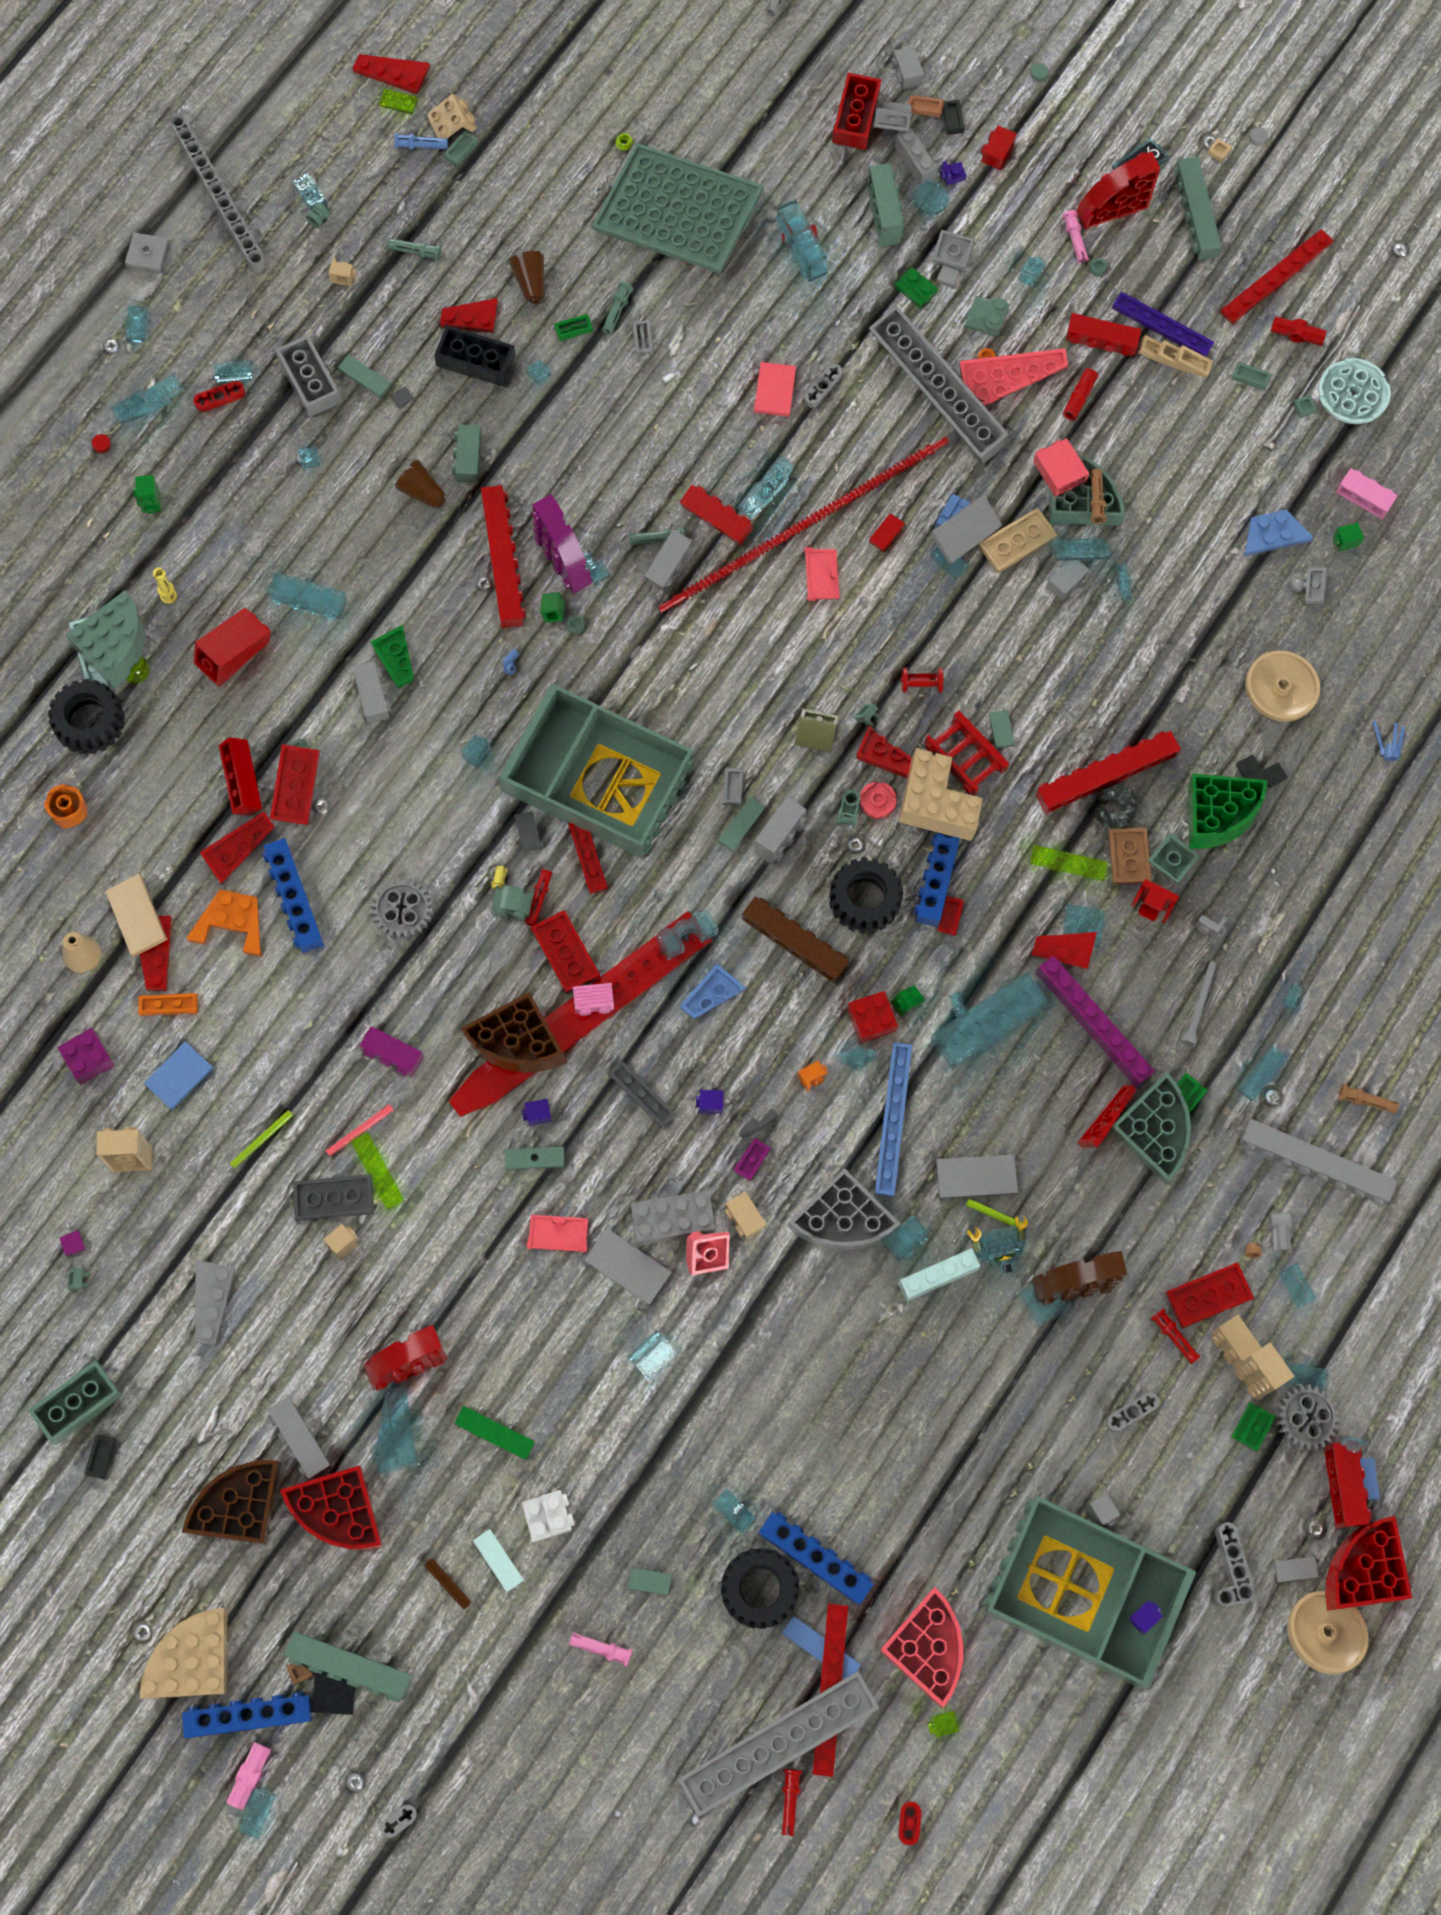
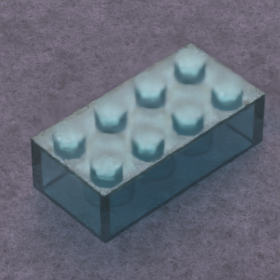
(801, 240)

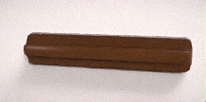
(447, 1583)

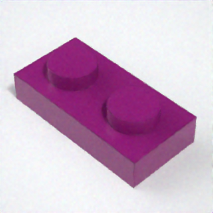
(752, 1159)

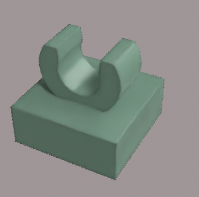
(866, 713)
(75, 1279)

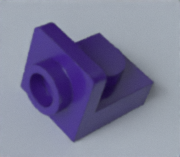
(952, 173)

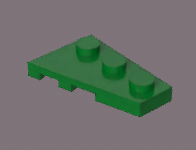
(394, 655)

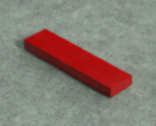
(588, 859)

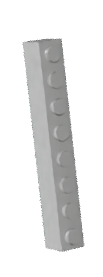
(1317, 1162)

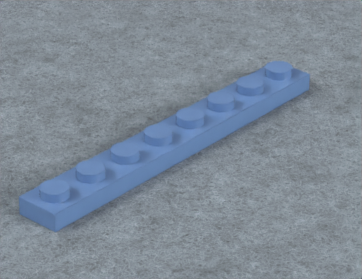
(893, 1119)

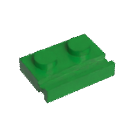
(916, 287)
(1191, 1090)
(1253, 1426)

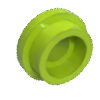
(624, 138)

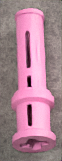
(1073, 229)
(610, 1651)

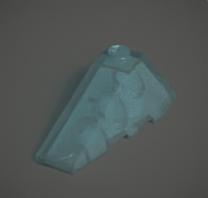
(396, 1438)

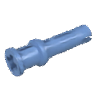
(411, 141)

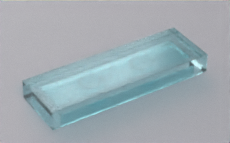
(1261, 1073)

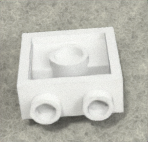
(548, 1516)

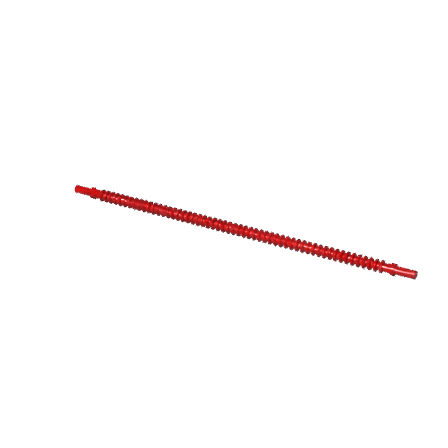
(866, 487)

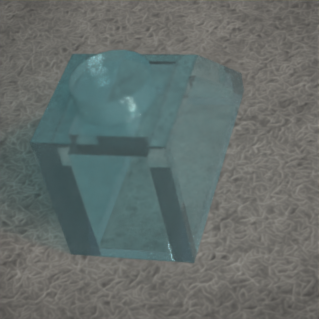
(733, 1510)

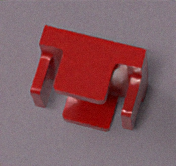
(1154, 900)

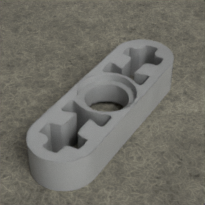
(822, 393)
(1148, 1409)

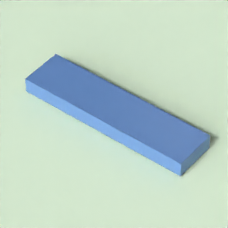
(814, 1644)

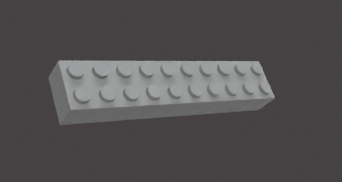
(940, 384)

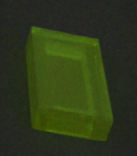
(398, 101)

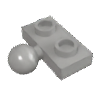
(1314, 587)

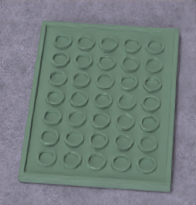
(678, 208)

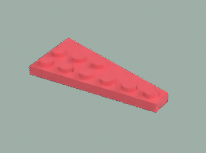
(1003, 375)

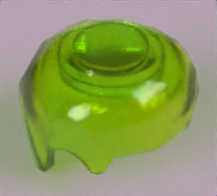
(139, 671)

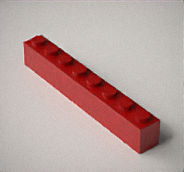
(502, 556)
(1107, 772)

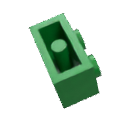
(147, 494)

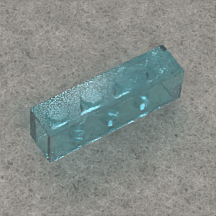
(307, 596)

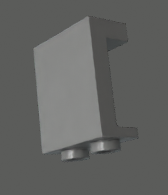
(893, 115)

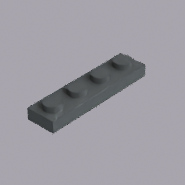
(641, 1094)

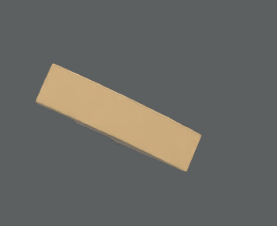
(1175, 357)

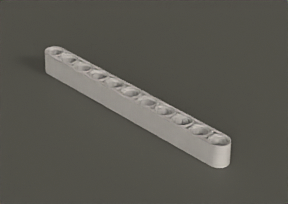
(221, 199)

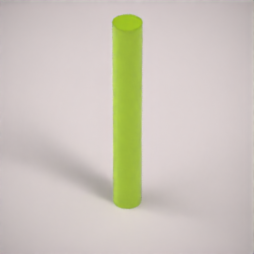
(991, 1212)

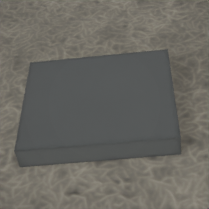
(401, 397)

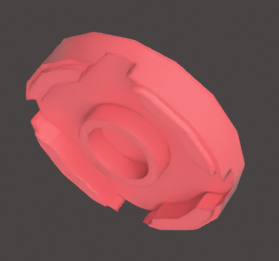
(878, 800)

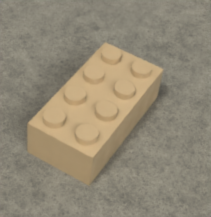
(124, 1150)

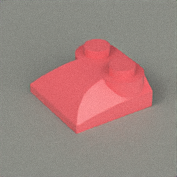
(707, 1252)

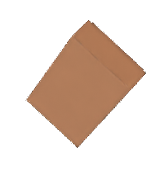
(926, 106)

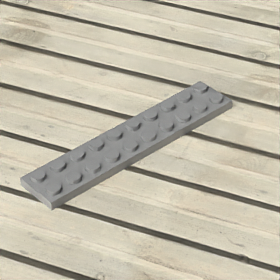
(778, 1743)

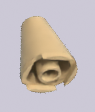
(80, 952)

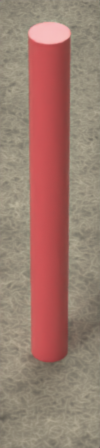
(359, 1130)

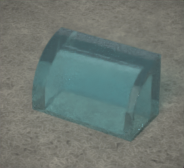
(233, 370)
(651, 1355)

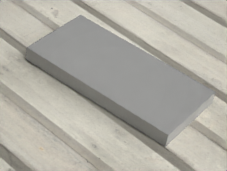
(966, 529)
(976, 1176)
(627, 1266)

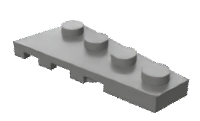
(211, 1298)

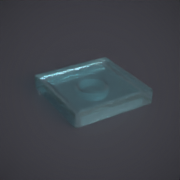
(1084, 920)
(1040, 1312)

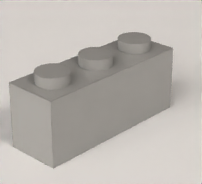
(915, 157)
(669, 560)
(372, 692)

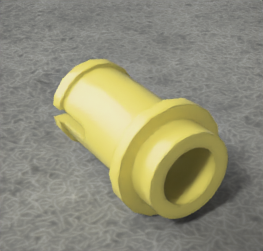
(499, 878)

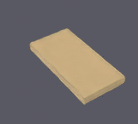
(1017, 540)
(136, 915)

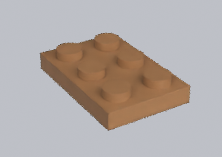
(1129, 855)

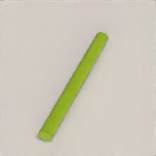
(261, 1139)

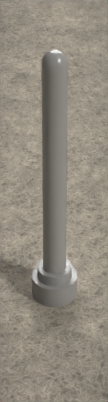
(1190, 1037)

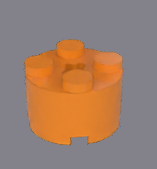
(66, 816)

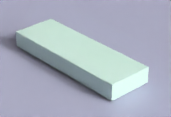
(498, 1560)

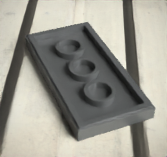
(333, 1197)

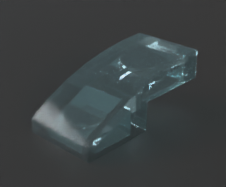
(308, 191)
(1307, 1375)
(257, 1812)

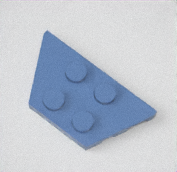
(1274, 532)

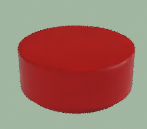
(101, 443)

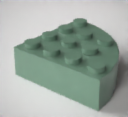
(1074, 505)
(111, 639)
(1158, 1128)

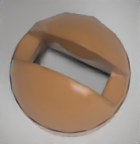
(1253, 1250)

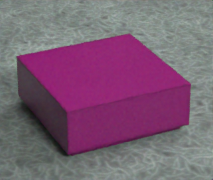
(72, 1243)

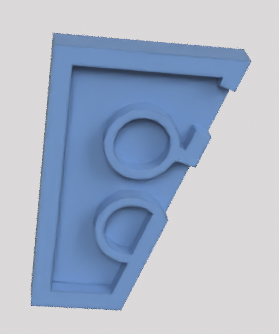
(711, 992)

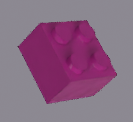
(86, 1056)

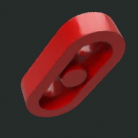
(909, 1823)

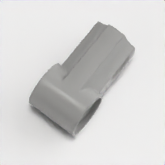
(1280, 1227)

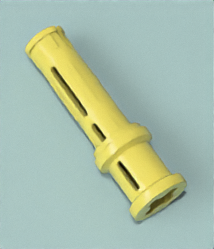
(165, 588)

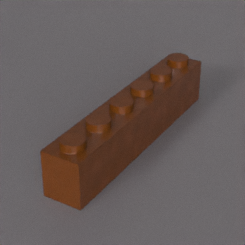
(795, 939)

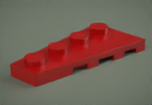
(231, 850)
(1102, 1124)

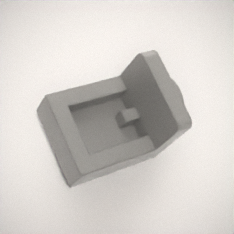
(1209, 927)

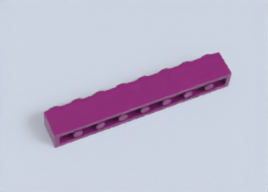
(1095, 1022)

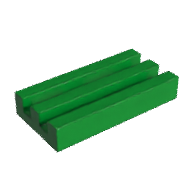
(574, 330)

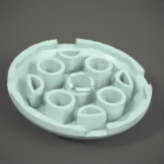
(1359, 378)

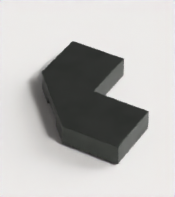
(1251, 769)

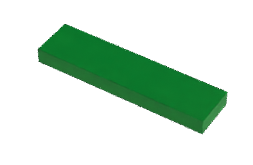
(494, 1433)

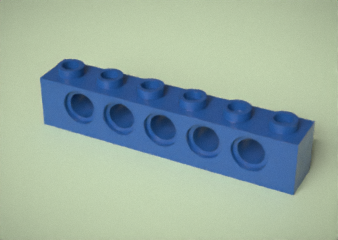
(924, 913)
(312, 938)
(855, 1594)
(192, 1719)

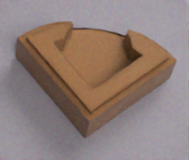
(298, 1673)

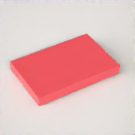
(775, 389)

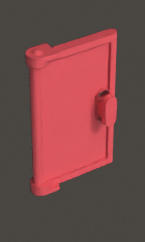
(820, 567)
(558, 1236)

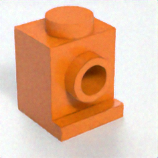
(812, 1075)

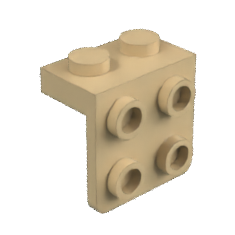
(451, 116)

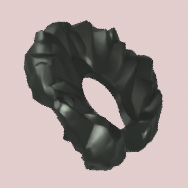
(1128, 806)

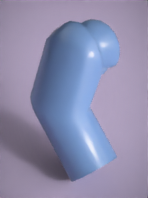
(508, 662)

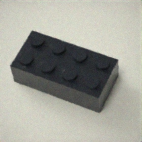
(474, 355)

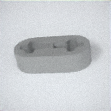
(395, 1817)

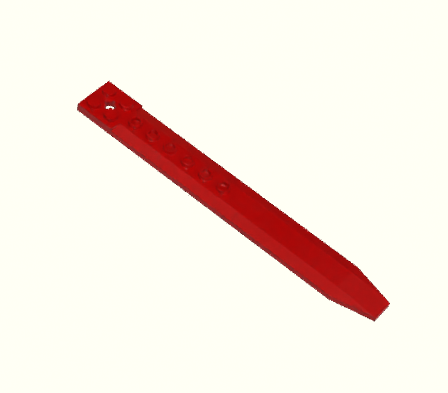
(628, 980)

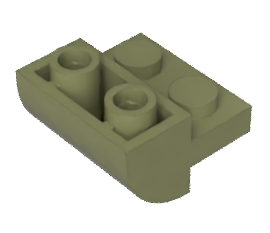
(816, 730)

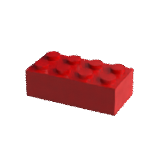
(856, 111)
(1346, 1487)

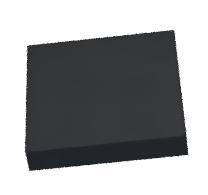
(332, 1695)

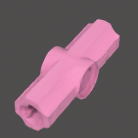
(248, 1776)

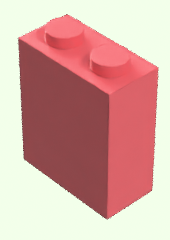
(1060, 467)

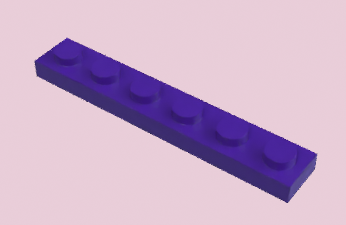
(1162, 324)

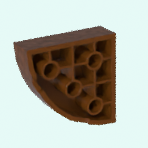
(515, 1038)
(1081, 1278)
(236, 1504)

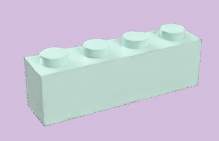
(939, 1275)

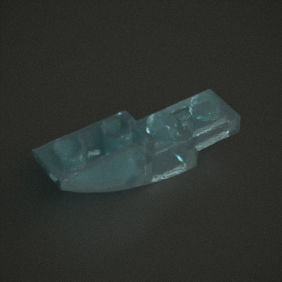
(148, 401)
(767, 488)

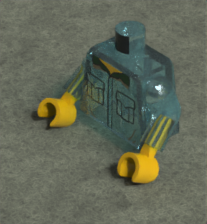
(1001, 1245)

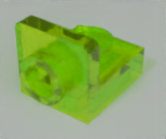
(943, 1724)

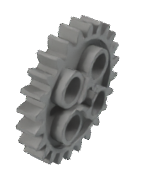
(419, 910)
(1322, 1428)

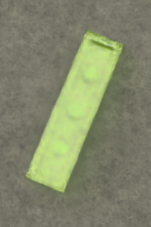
(1068, 862)
(375, 1165)

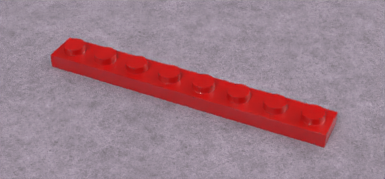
(1276, 276)
(831, 1675)

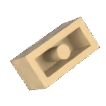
(745, 1216)
(341, 1241)

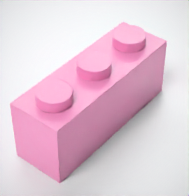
(1366, 493)

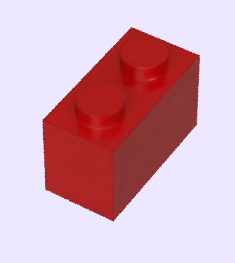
(998, 147)

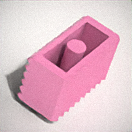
(593, 998)

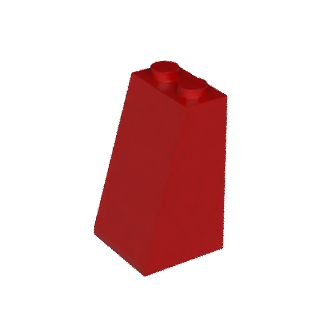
(230, 646)

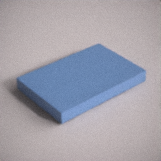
(178, 1075)

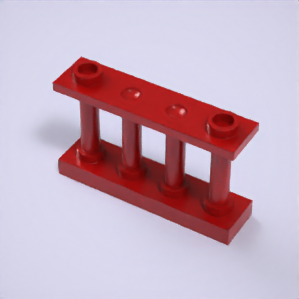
(983, 746)

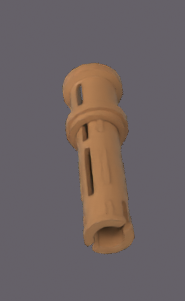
(1097, 503)
(1359, 1097)

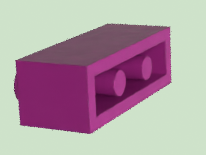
(391, 1052)

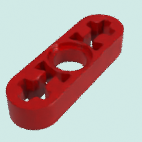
(220, 389)

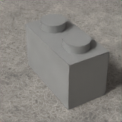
(907, 67)
(1067, 578)
(1102, 1511)

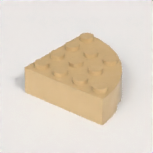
(190, 1659)

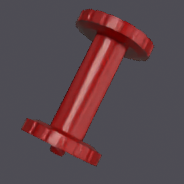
(922, 680)

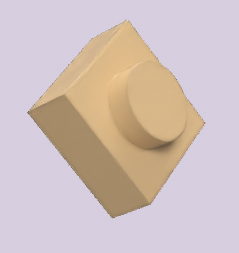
(1219, 150)

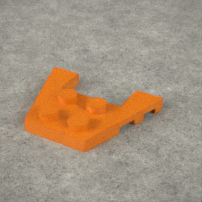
(233, 913)

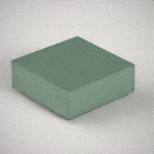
(1305, 406)

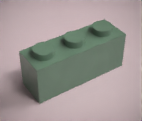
(467, 453)

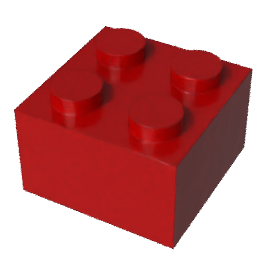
(872, 1017)

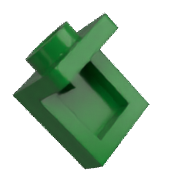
(907, 1000)

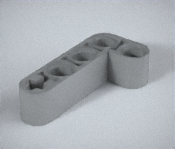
(1230, 1563)

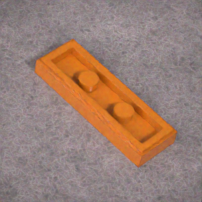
(168, 1004)

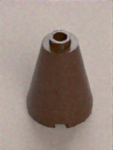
(529, 274)
(421, 485)

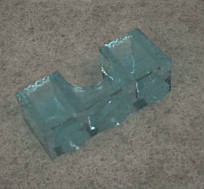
(699, 924)

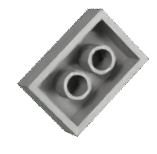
(780, 831)

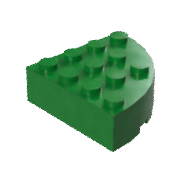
(1221, 808)

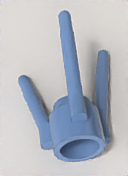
(1392, 750)

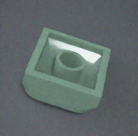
(987, 315)
(1173, 858)

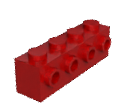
(1103, 334)
(716, 515)
(240, 776)

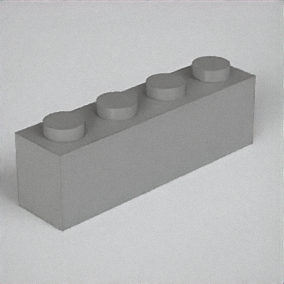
(299, 1438)

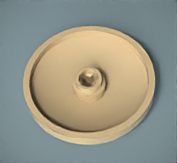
(1282, 686)
(1327, 1639)

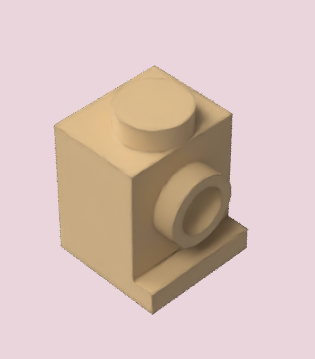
(342, 273)

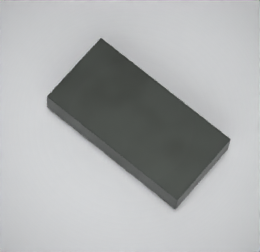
(953, 117)
(100, 1457)

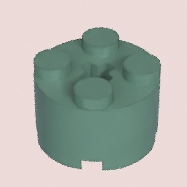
(512, 902)

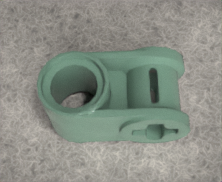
(849, 811)

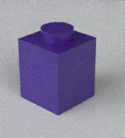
(710, 1101)
(537, 1112)
(1146, 1617)

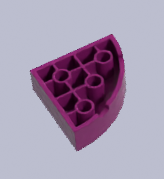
(560, 544)

